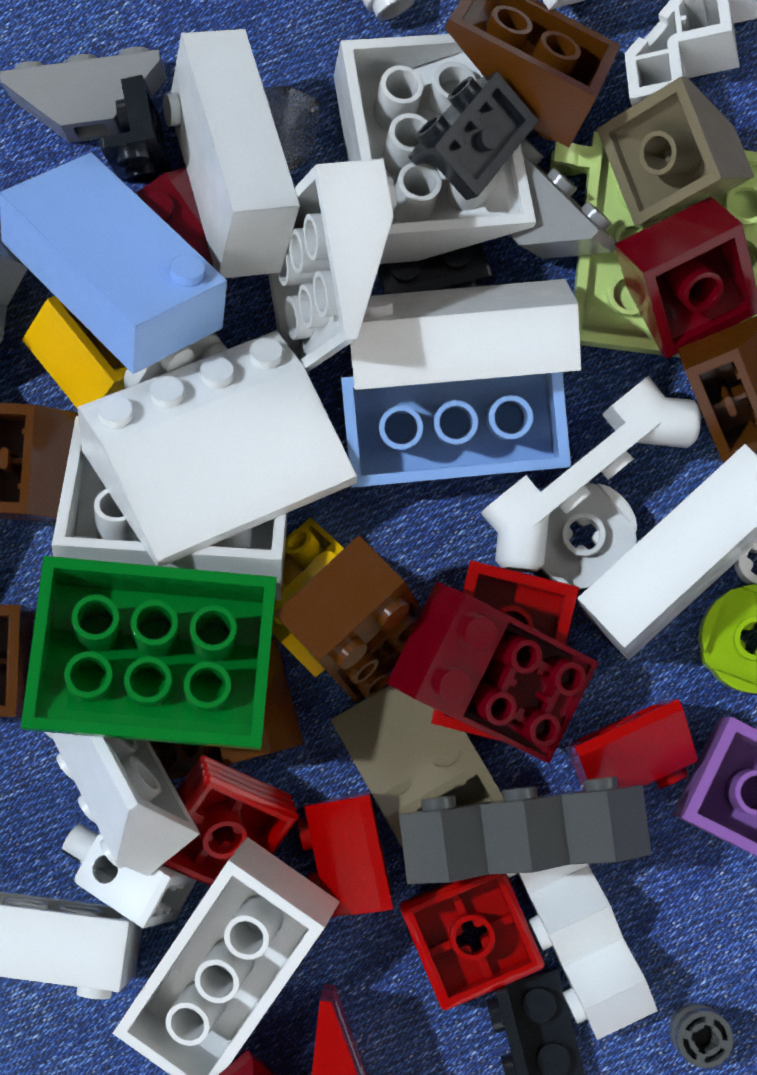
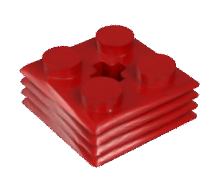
(226, 811)
(456, 969)

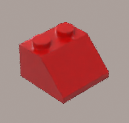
(638, 748)
(347, 853)

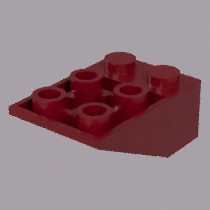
(492, 672)

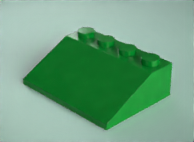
(150, 653)

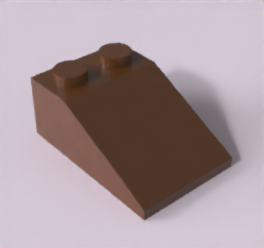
(540, 54)

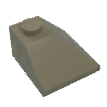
(673, 152)

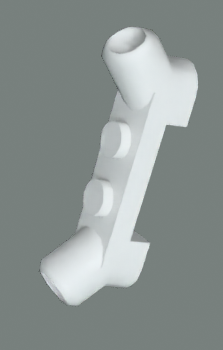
(637, 417)

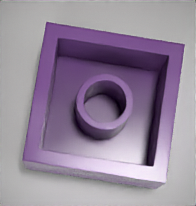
(724, 786)

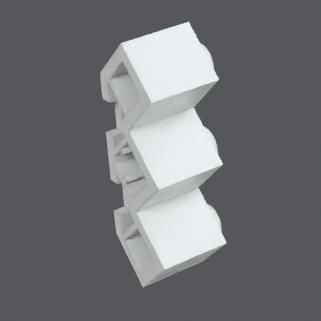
(686, 42)
(589, 947)

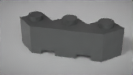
(524, 832)

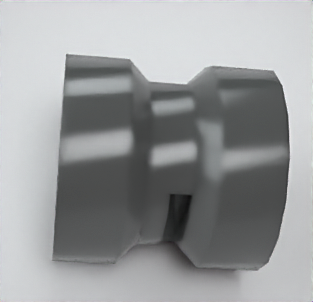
(691, 1029)

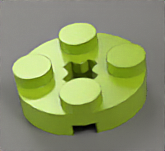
(720, 639)

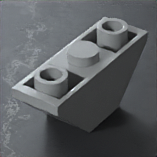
(81, 93)
(561, 223)

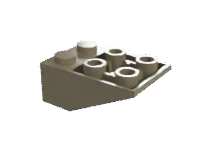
(409, 757)

